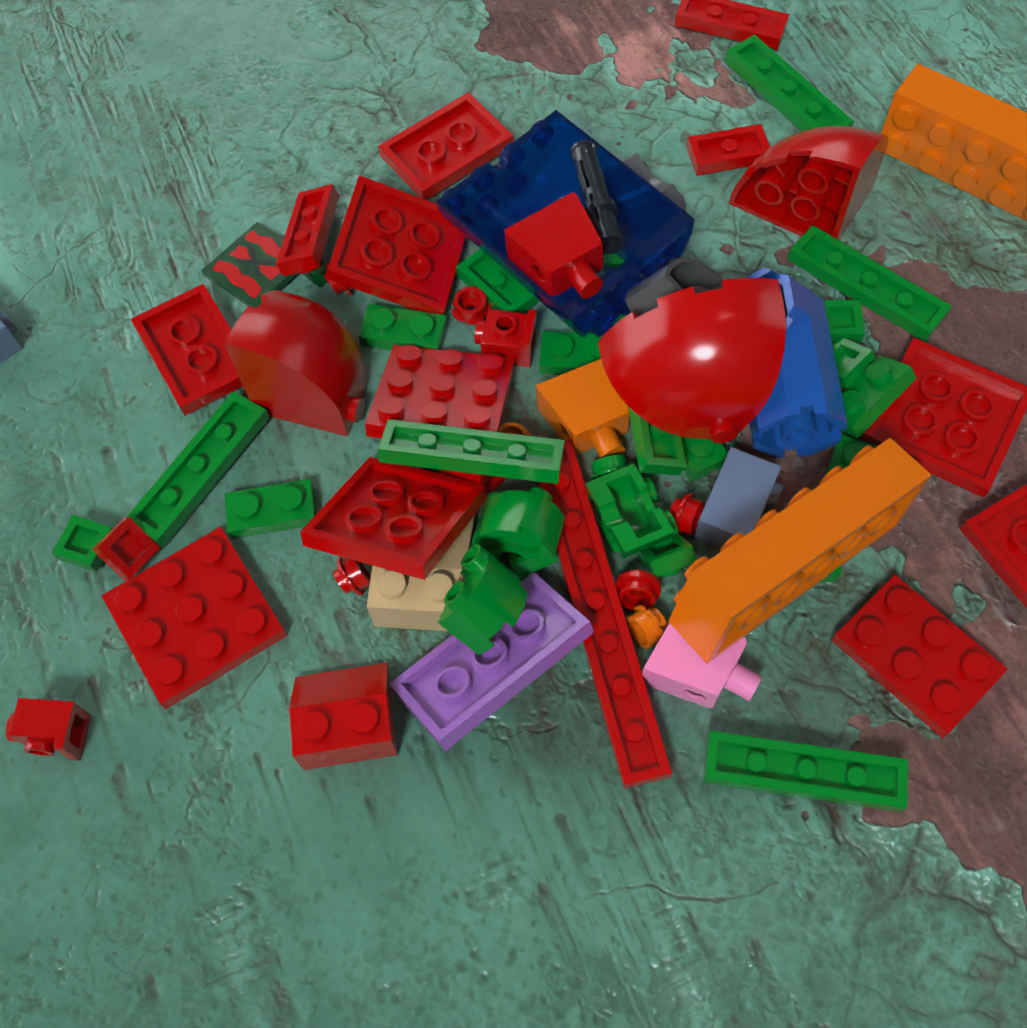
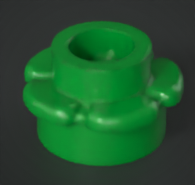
(607, 465)

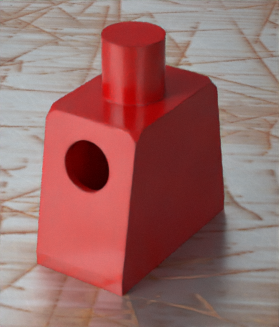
(558, 248)

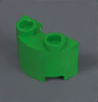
(628, 512)
(519, 524)
(483, 601)

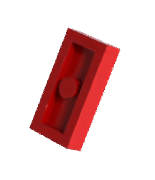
(726, 149)

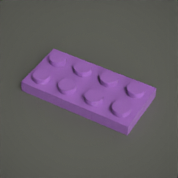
(459, 689)

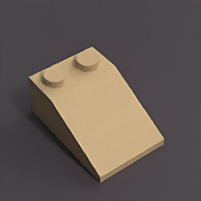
(412, 602)

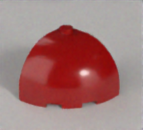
(813, 179)
(701, 358)
(299, 362)

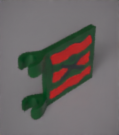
(250, 267)

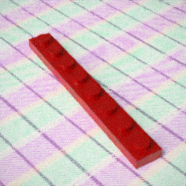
(609, 649)

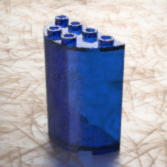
(540, 172)

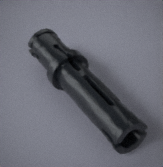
(599, 206)

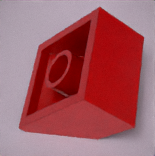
(342, 717)

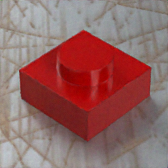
(126, 548)

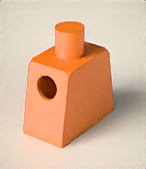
(585, 409)

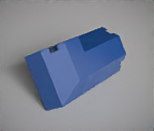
(807, 398)

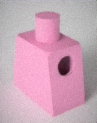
(683, 673)

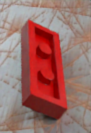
(732, 20)
(308, 230)

